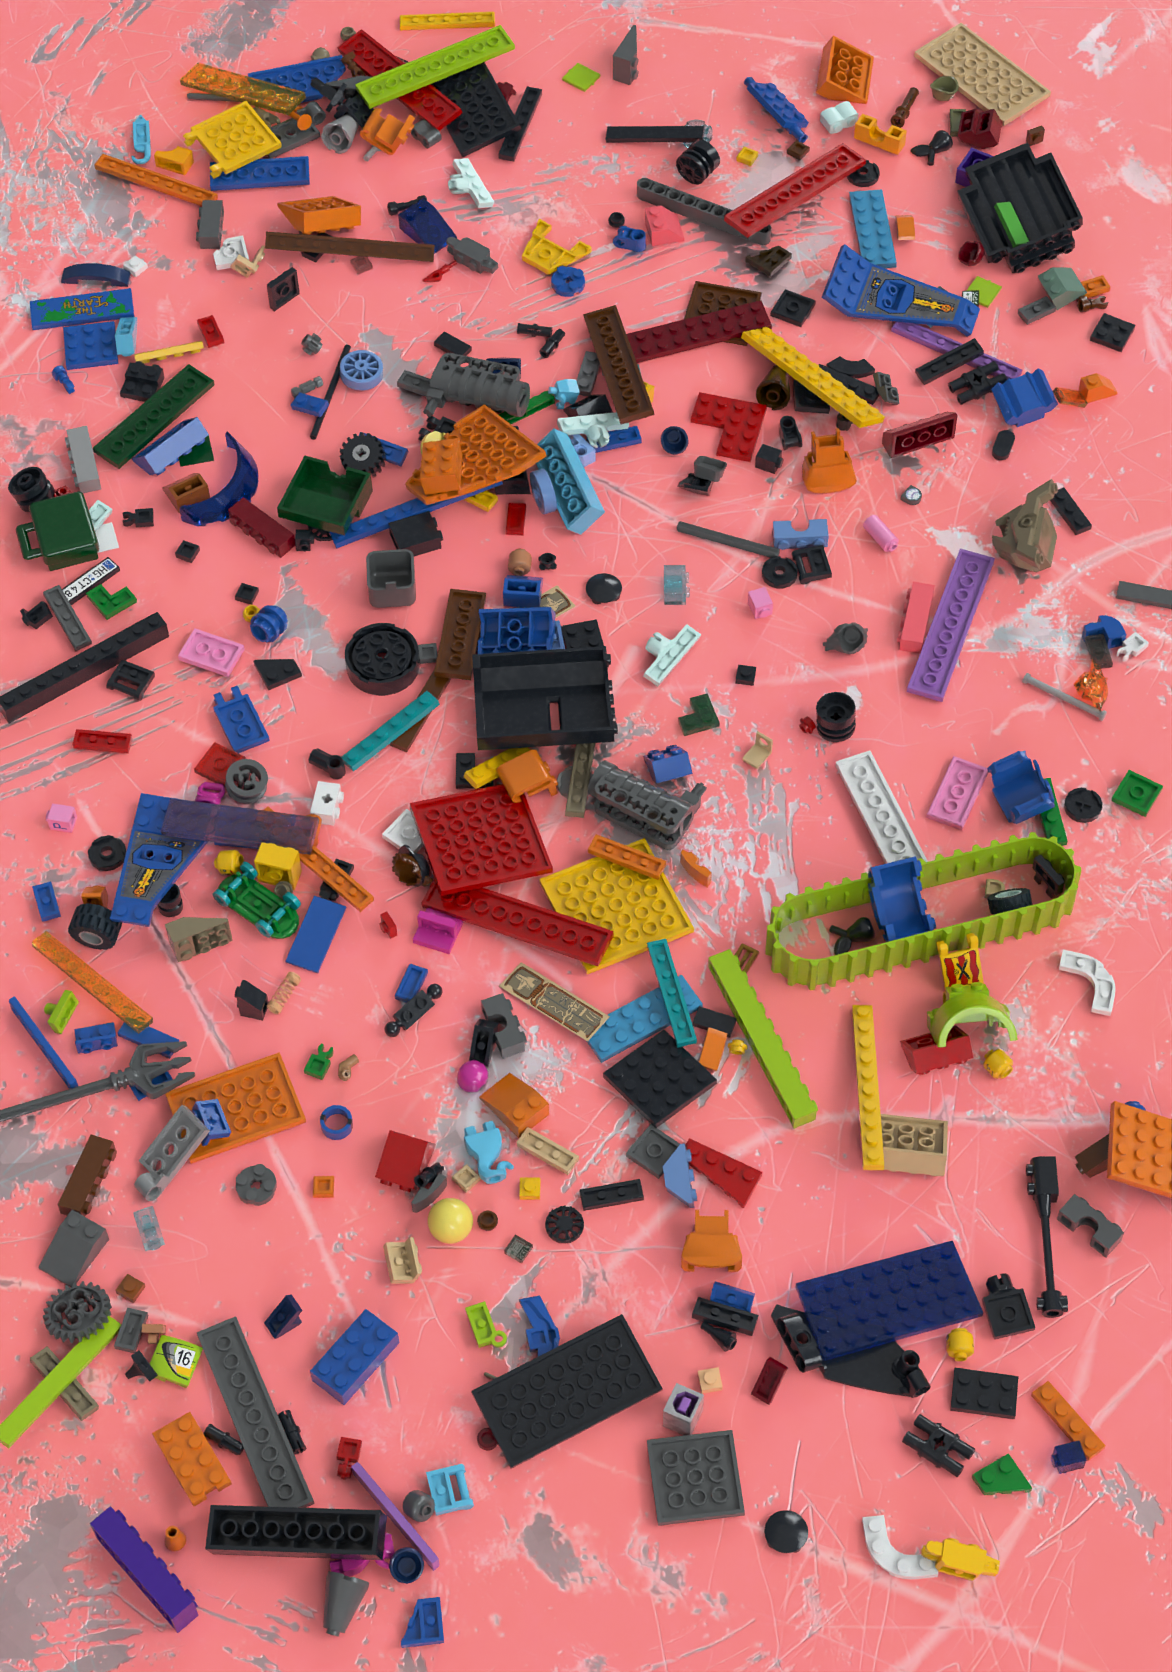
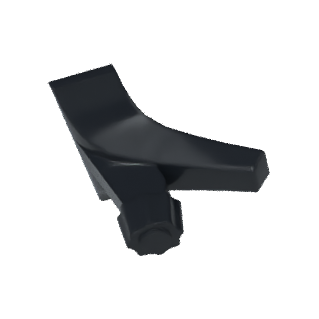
(140, 1367)

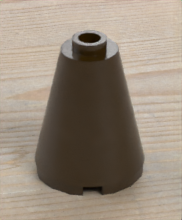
(774, 389)

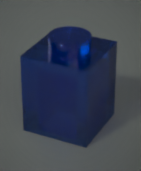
(1068, 1457)

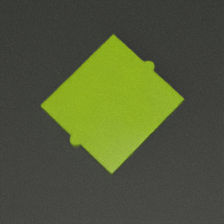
(581, 77)
(987, 289)

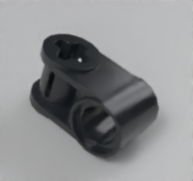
(789, 433)

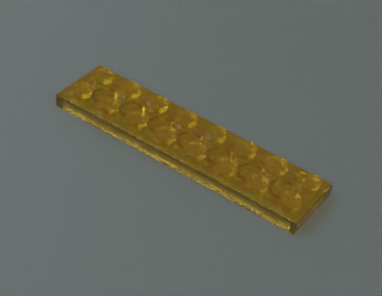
(242, 88)

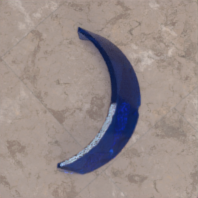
(243, 484)

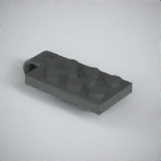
(300, 137)

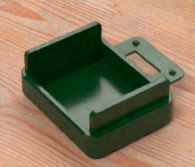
(62, 531)

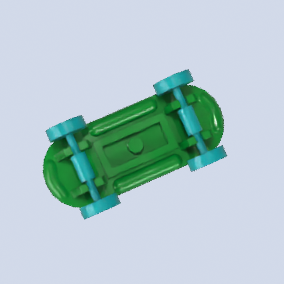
(259, 905)

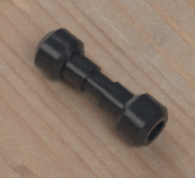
(394, 207)

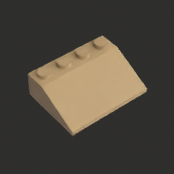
(914, 1144)

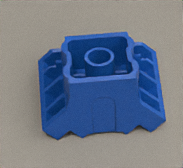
(1025, 398)

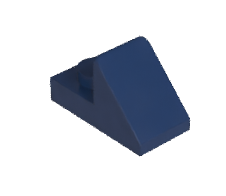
(284, 1317)

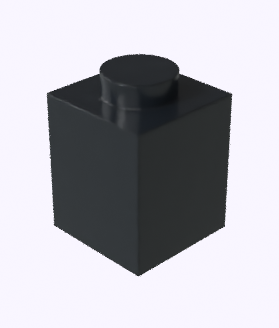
(769, 459)

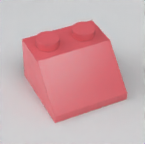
(662, 226)

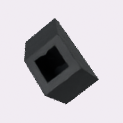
(251, 1001)

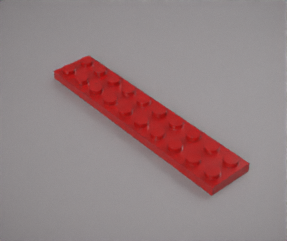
(424, 102)
(794, 190)
(523, 922)

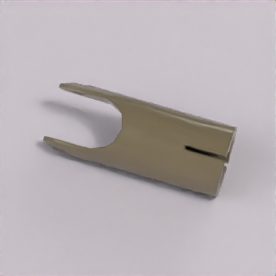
(267, 117)

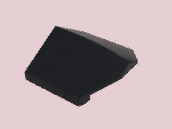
(696, 485)

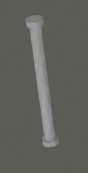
(1065, 697)

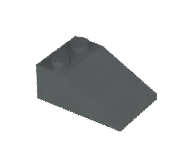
(625, 59)
(73, 1248)

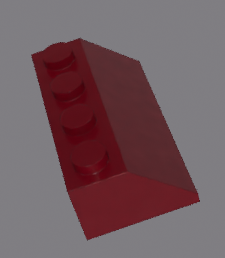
(920, 434)

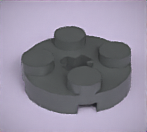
(253, 1174)

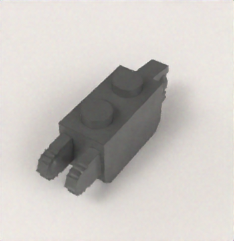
(471, 254)

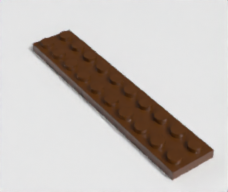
(618, 365)

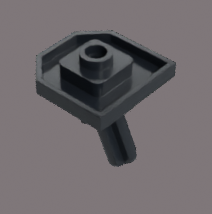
(334, 96)

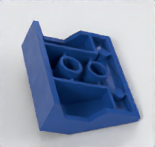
(516, 629)

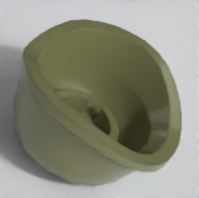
(944, 88)

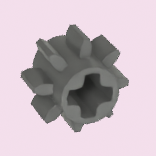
(311, 344)

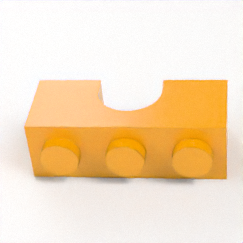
(868, 132)

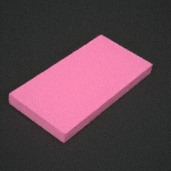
(957, 793)

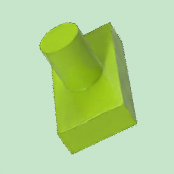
(61, 1011)

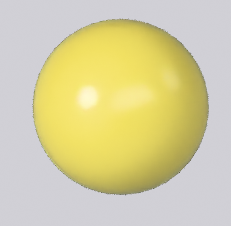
(450, 1220)

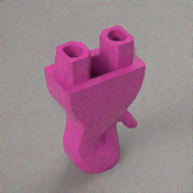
(352, 1567)

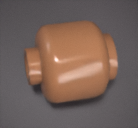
(519, 562)

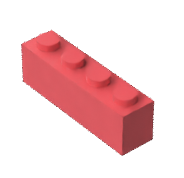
(916, 618)

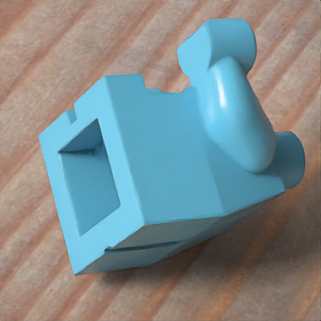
(565, 391)

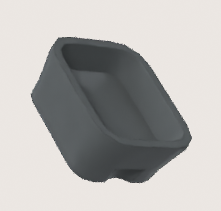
(709, 468)

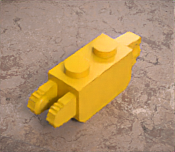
(960, 1559)

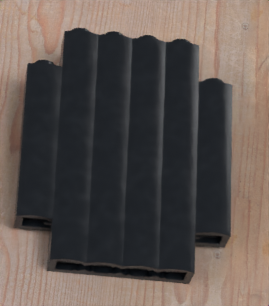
(1038, 199)

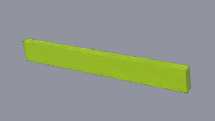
(56, 1382)

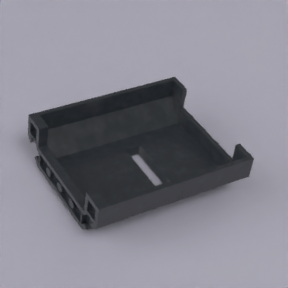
(517, 691)

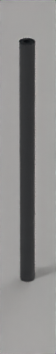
(330, 392)

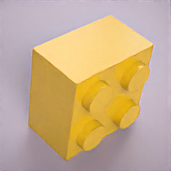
(277, 864)

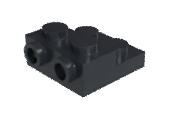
(142, 381)

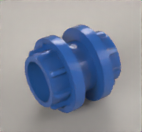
(268, 623)

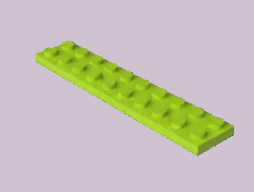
(435, 66)

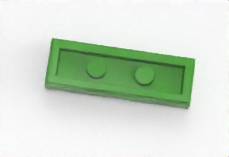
(1011, 223)

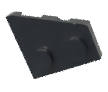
(277, 671)

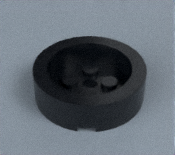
(381, 675)

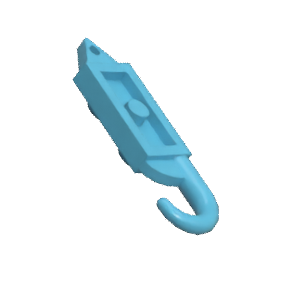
(141, 139)

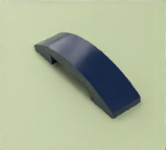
(96, 272)

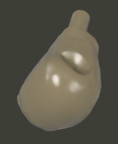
(320, 53)

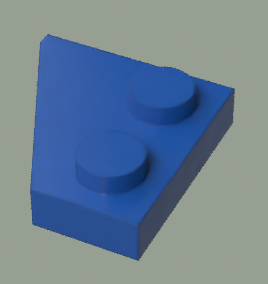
(425, 1624)

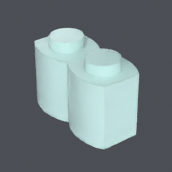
(839, 117)

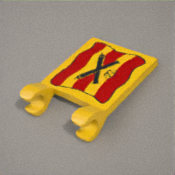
(962, 965)

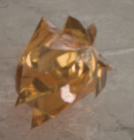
(1093, 686)

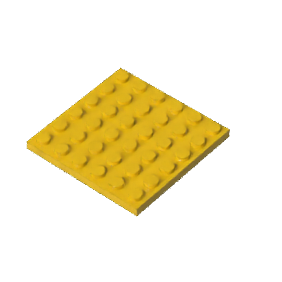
(621, 901)

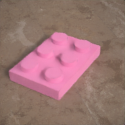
(211, 652)

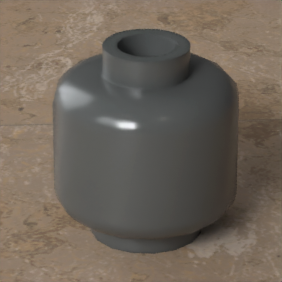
(418, 1505)

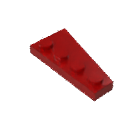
(729, 1174)

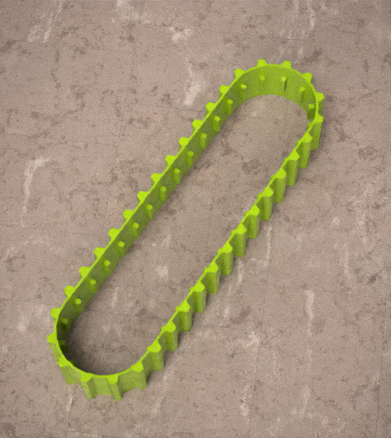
(923, 945)

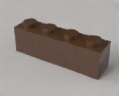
(87, 1176)

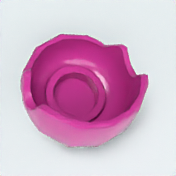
(472, 1076)

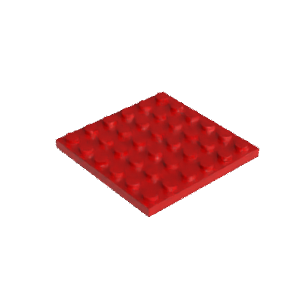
(479, 839)

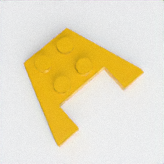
(546, 254)

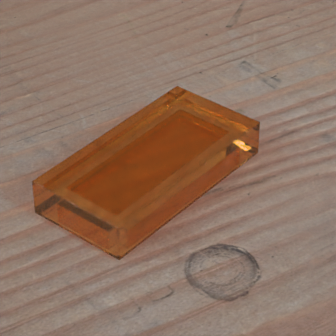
(1070, 397)

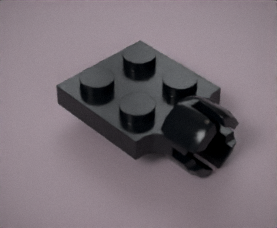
(1006, 1308)

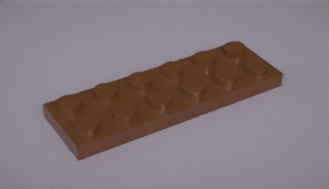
(460, 634)

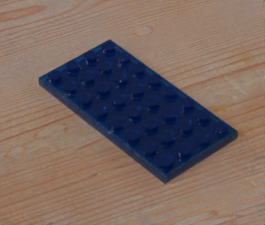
(888, 1300)

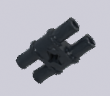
(977, 382)
(939, 1456)

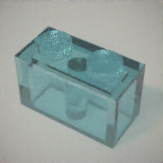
(675, 585)
(149, 1228)

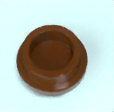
(487, 1220)

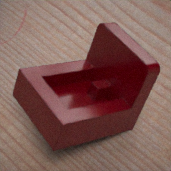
(506, 89)

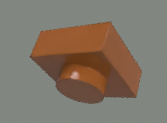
(130, 1288)

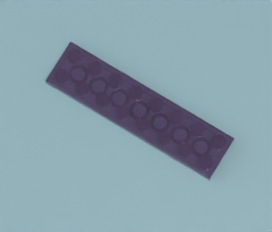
(239, 825)

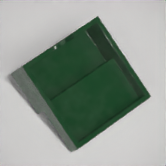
(323, 497)

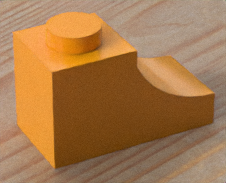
(176, 160)

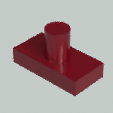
(769, 1380)

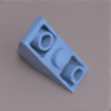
(679, 1176)

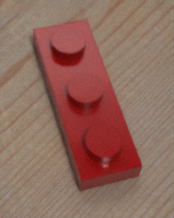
(102, 741)

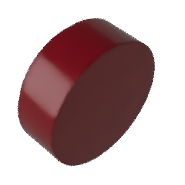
(486, 1439)

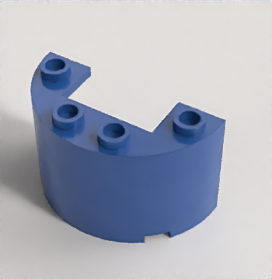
(898, 899)

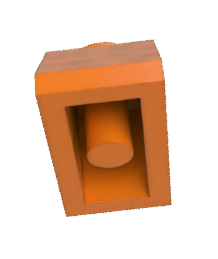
(1096, 387)
(95, 895)

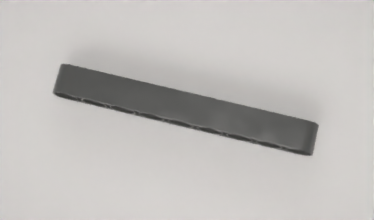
(694, 208)

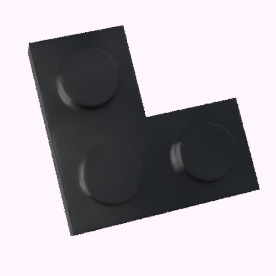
(465, 762)

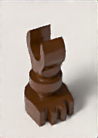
(347, 60)
(1084, 304)

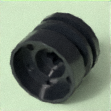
(698, 162)
(836, 717)

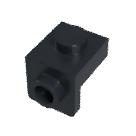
(36, 616)

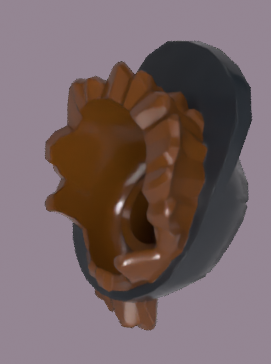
(411, 867)

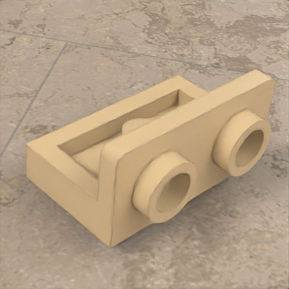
(402, 1261)

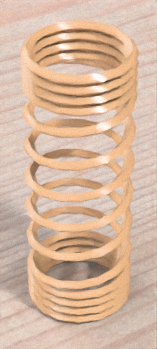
(292, 978)

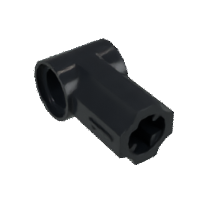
(330, 763)

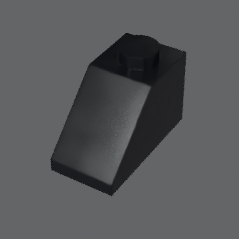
(483, 1041)

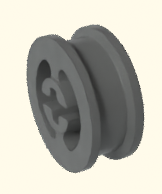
(240, 772)

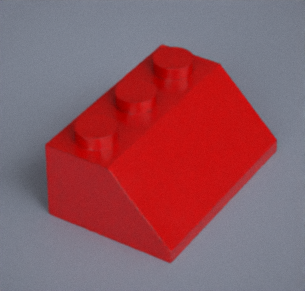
(925, 1055)

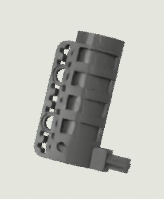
(477, 385)
(644, 804)

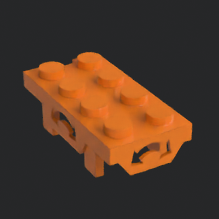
(191, 1458)

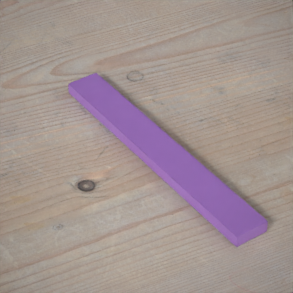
(944, 344)

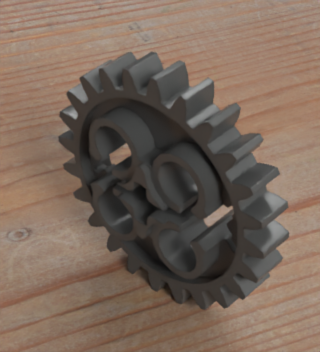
(77, 1312)

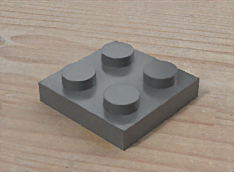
(652, 1150)

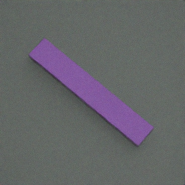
(395, 1516)

